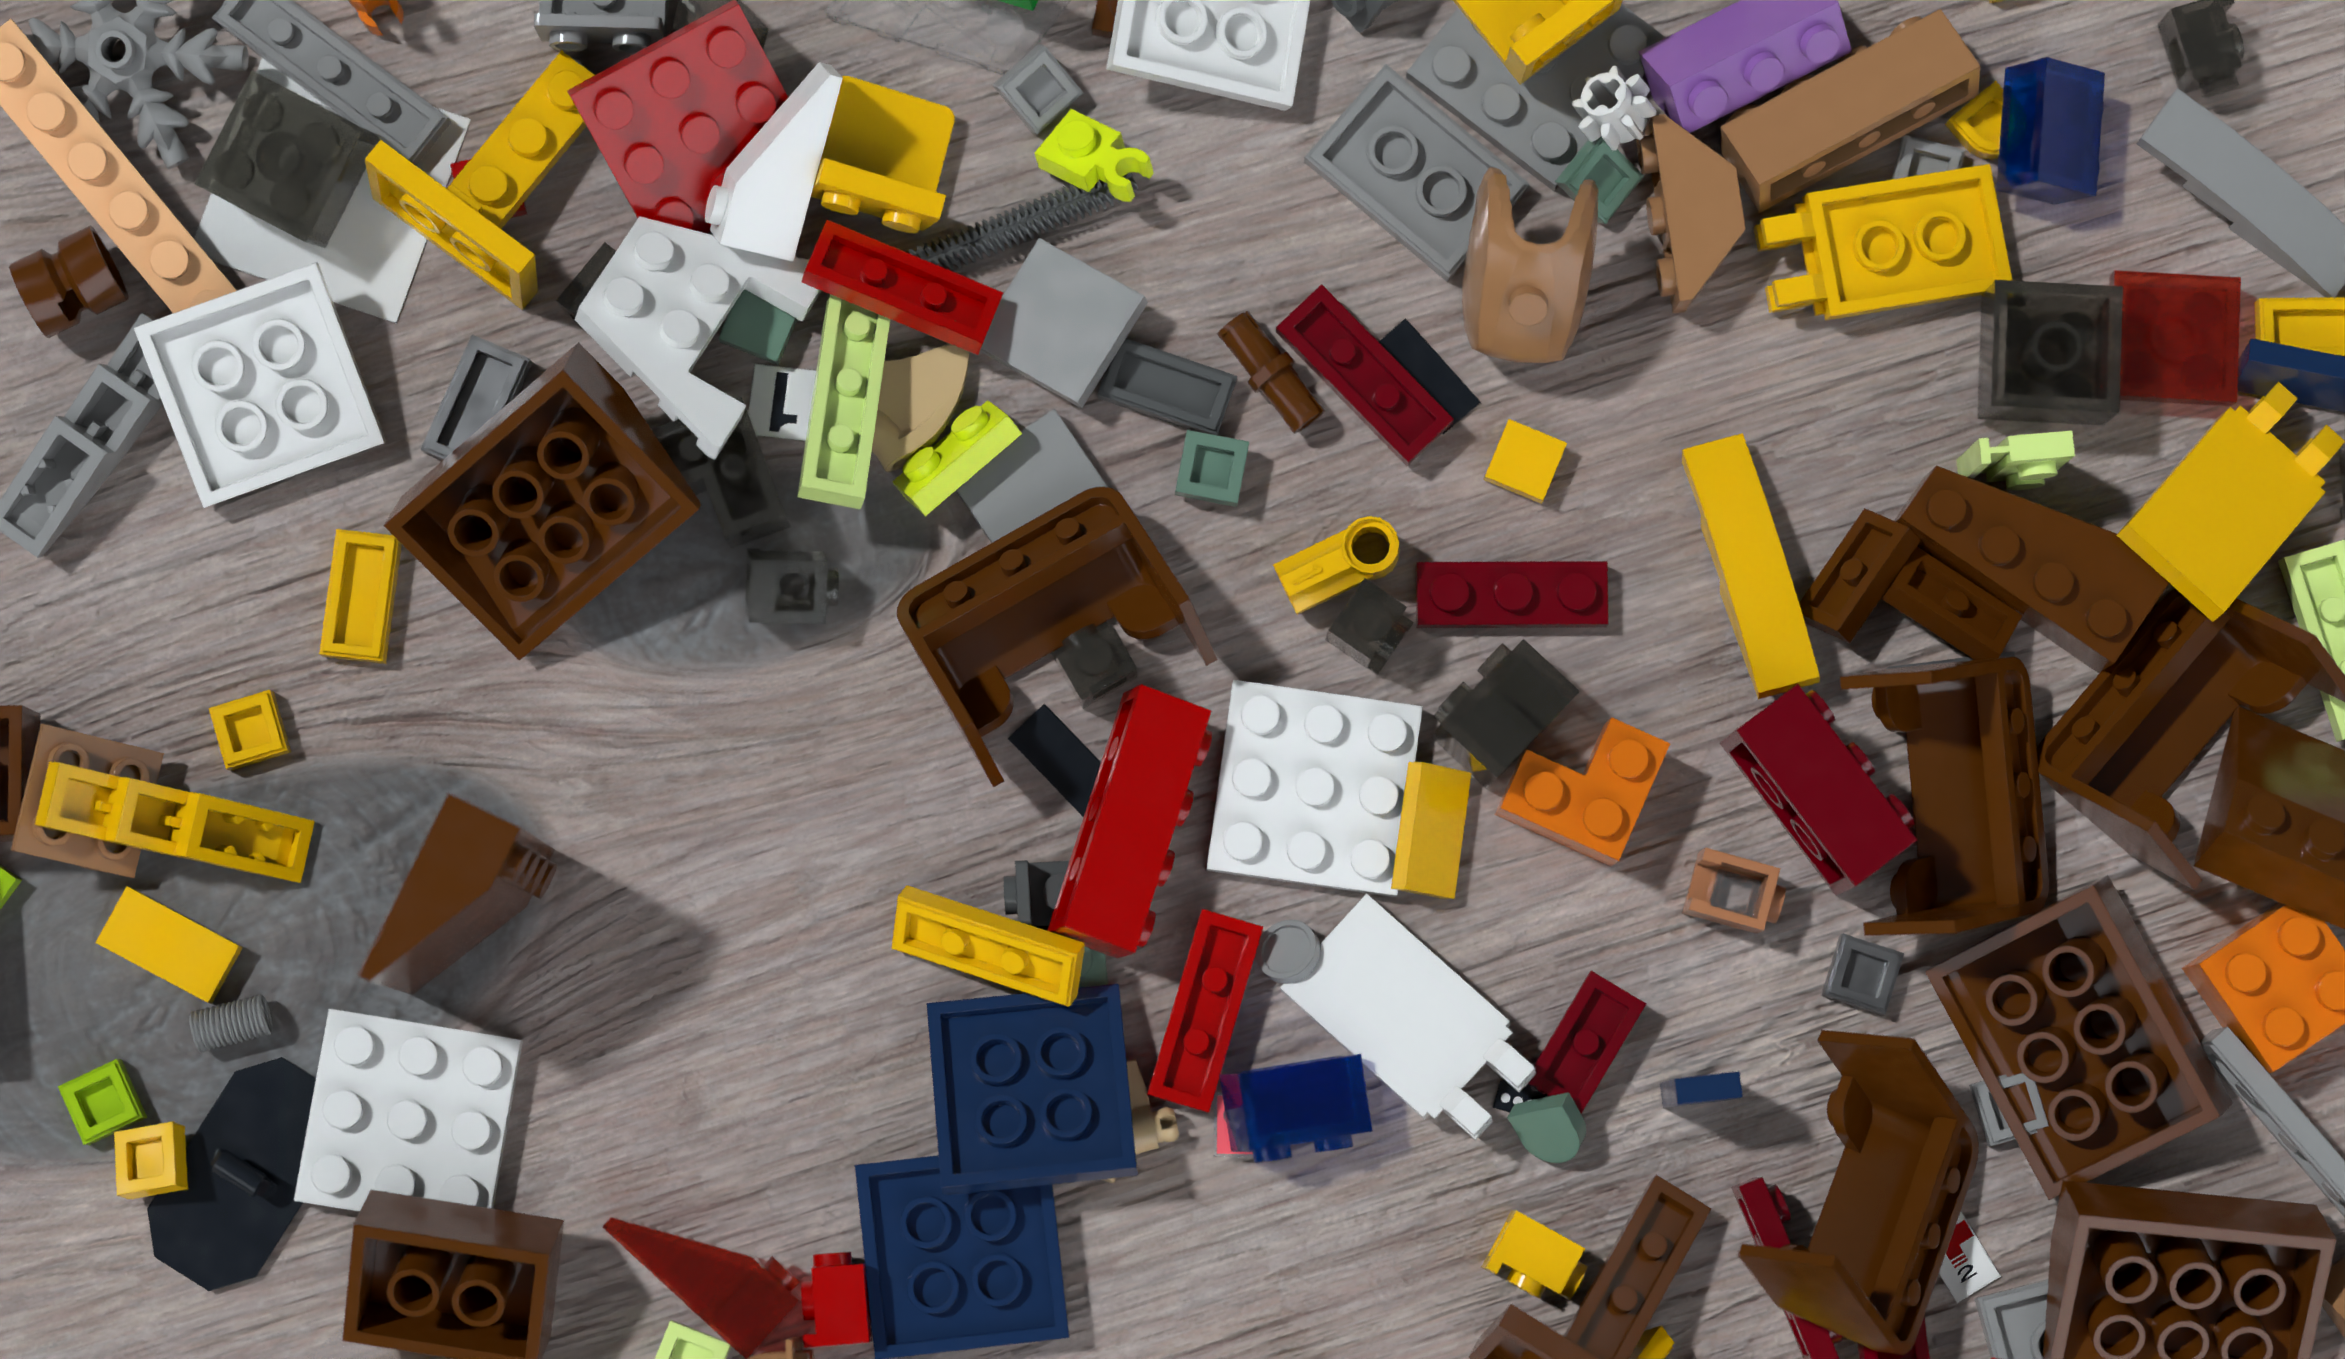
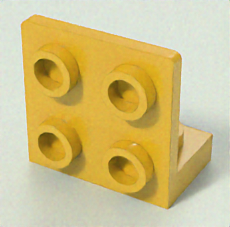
(1534, 32)

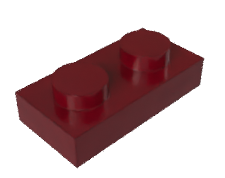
(1586, 1040)

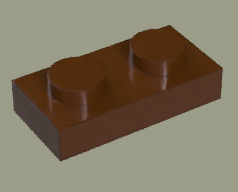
(1857, 575)
(1952, 606)

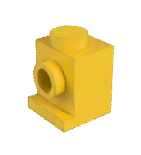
(1536, 1257)

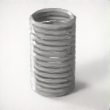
(231, 1024)

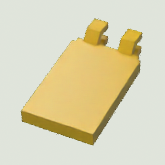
(1891, 244)
(2230, 503)

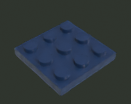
(1030, 1091)
(958, 1264)

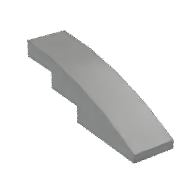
(2250, 191)
(81, 448)

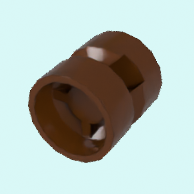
(68, 281)

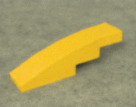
(1750, 566)
(174, 822)

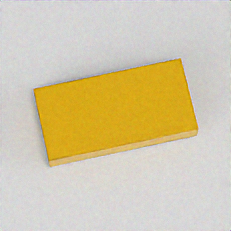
(2302, 323)
(360, 596)
(1431, 830)
(169, 945)

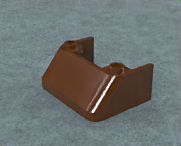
(1032, 593)
(2161, 708)
(1970, 794)
(1888, 1202)

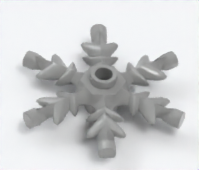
(135, 70)

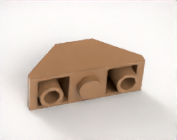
(1693, 208)

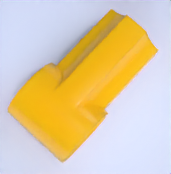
(1331, 566)

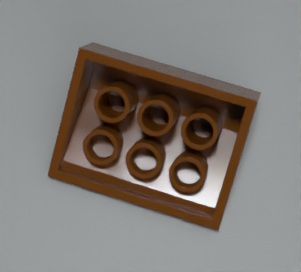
(545, 503)
(2279, 817)
(458, 892)
(2095, 1028)
(2183, 1275)

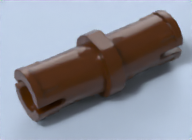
(1271, 372)

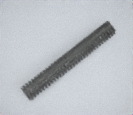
(1017, 225)

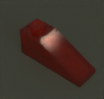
(723, 1286)

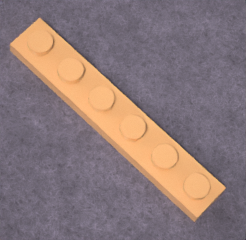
(103, 177)

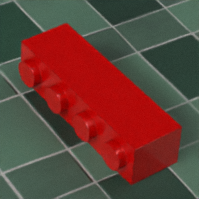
(1131, 822)

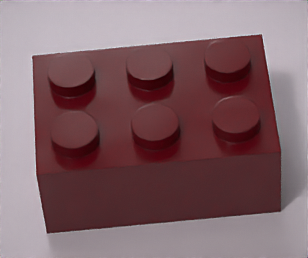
(1820, 789)

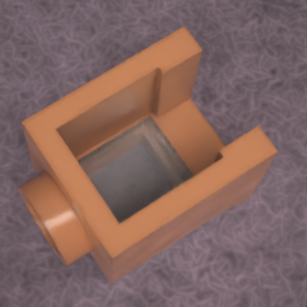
(1734, 891)

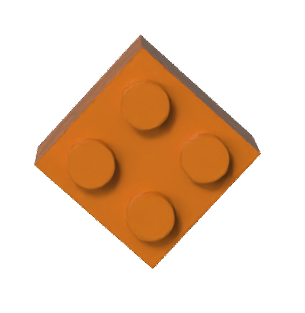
(2275, 984)

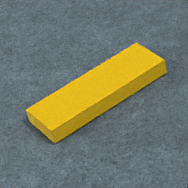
(988, 945)

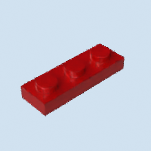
(902, 287)
(1205, 1010)

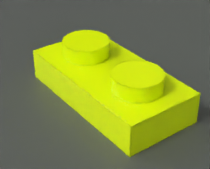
(941, 469)

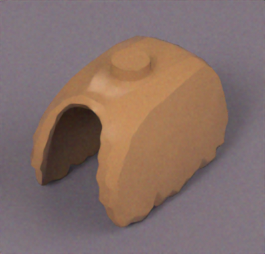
(1521, 295)

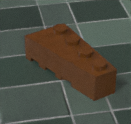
(2053, 569)

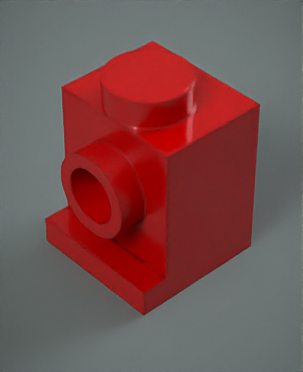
(836, 1302)

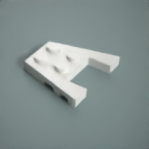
(666, 302)

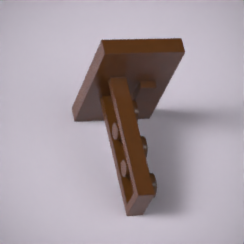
(1622, 1292)

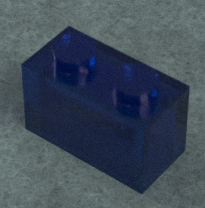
(2050, 131)
(1296, 1105)

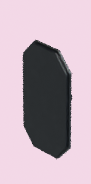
(238, 1178)

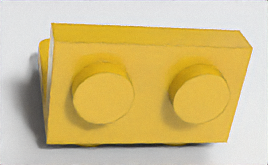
(884, 156)

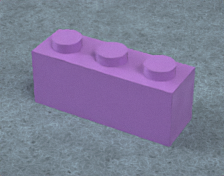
(1741, 56)

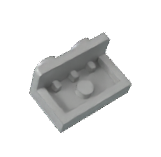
(624, 23)

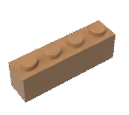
(1849, 109)

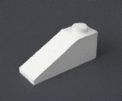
(773, 177)

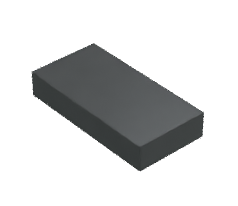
(1168, 387)

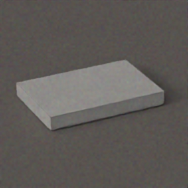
(1409, 169)

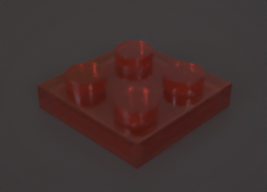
(2179, 337)

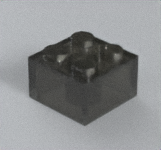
(287, 159)
(2050, 352)

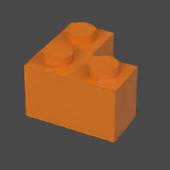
(1589, 809)

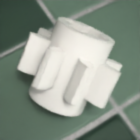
(1614, 108)

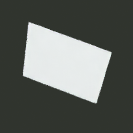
(369, 253)

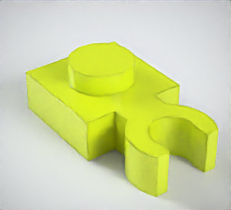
(1089, 151)

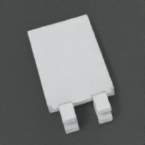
(1408, 1016)

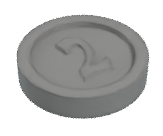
(1288, 951)

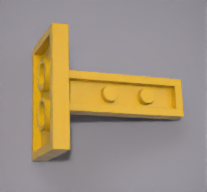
(488, 191)

